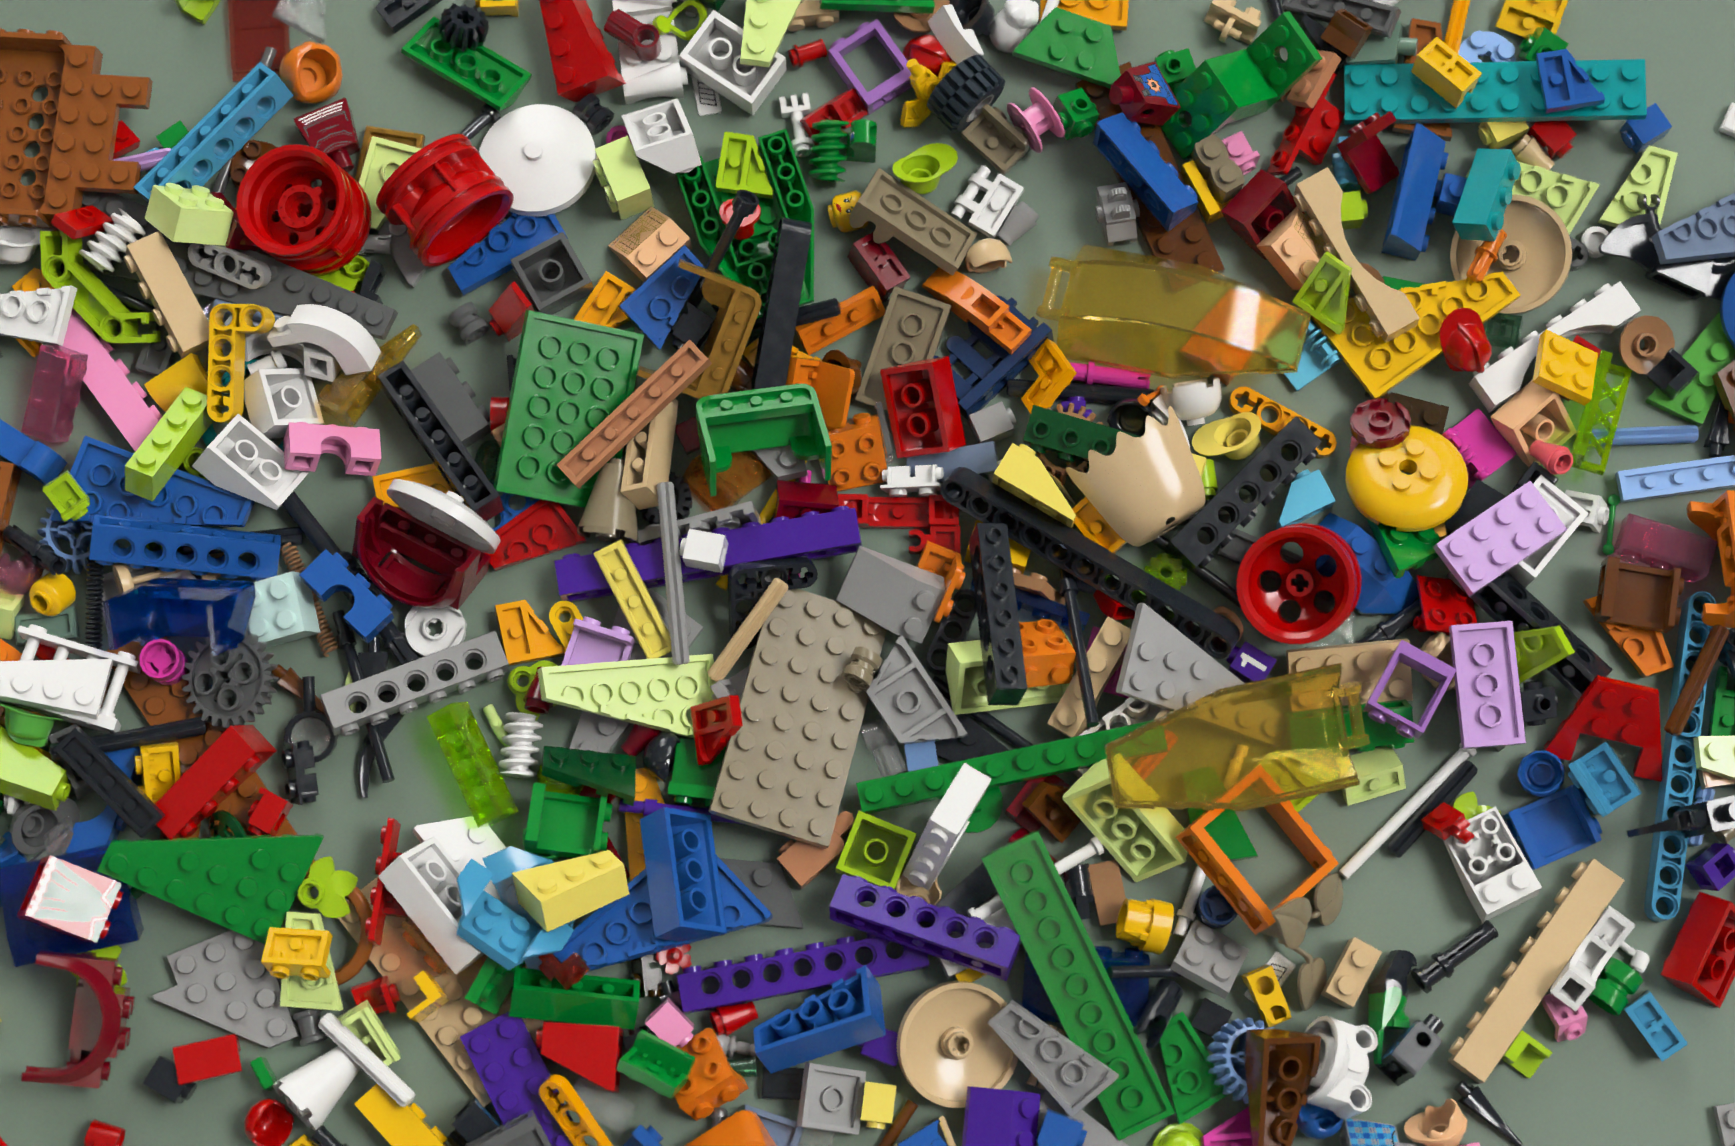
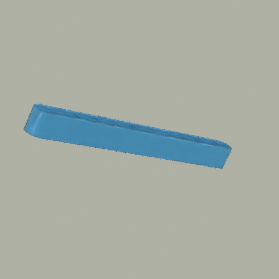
(1673, 769)

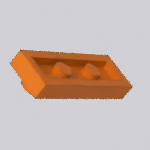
(855, 313)

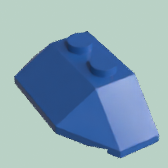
(1380, 590)

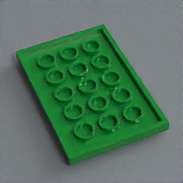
(561, 390)

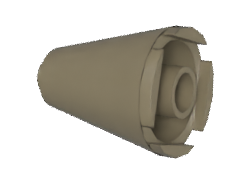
(608, 510)

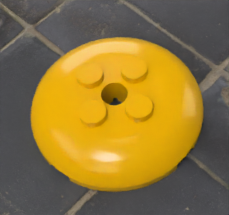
(1402, 500)

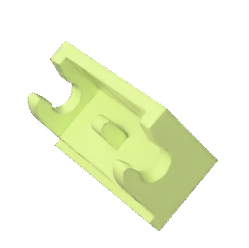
(370, 1031)

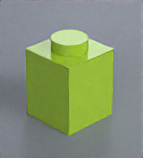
(1353, 210)

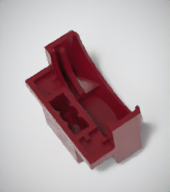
(97, 1020)

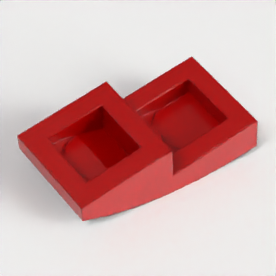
(842, 108)

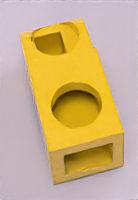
(1267, 995)

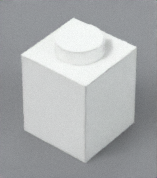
(704, 550)

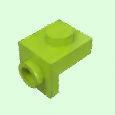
(67, 496)

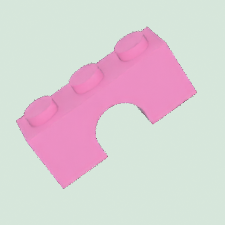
(355, 446)

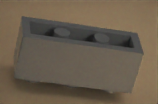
(453, 398)

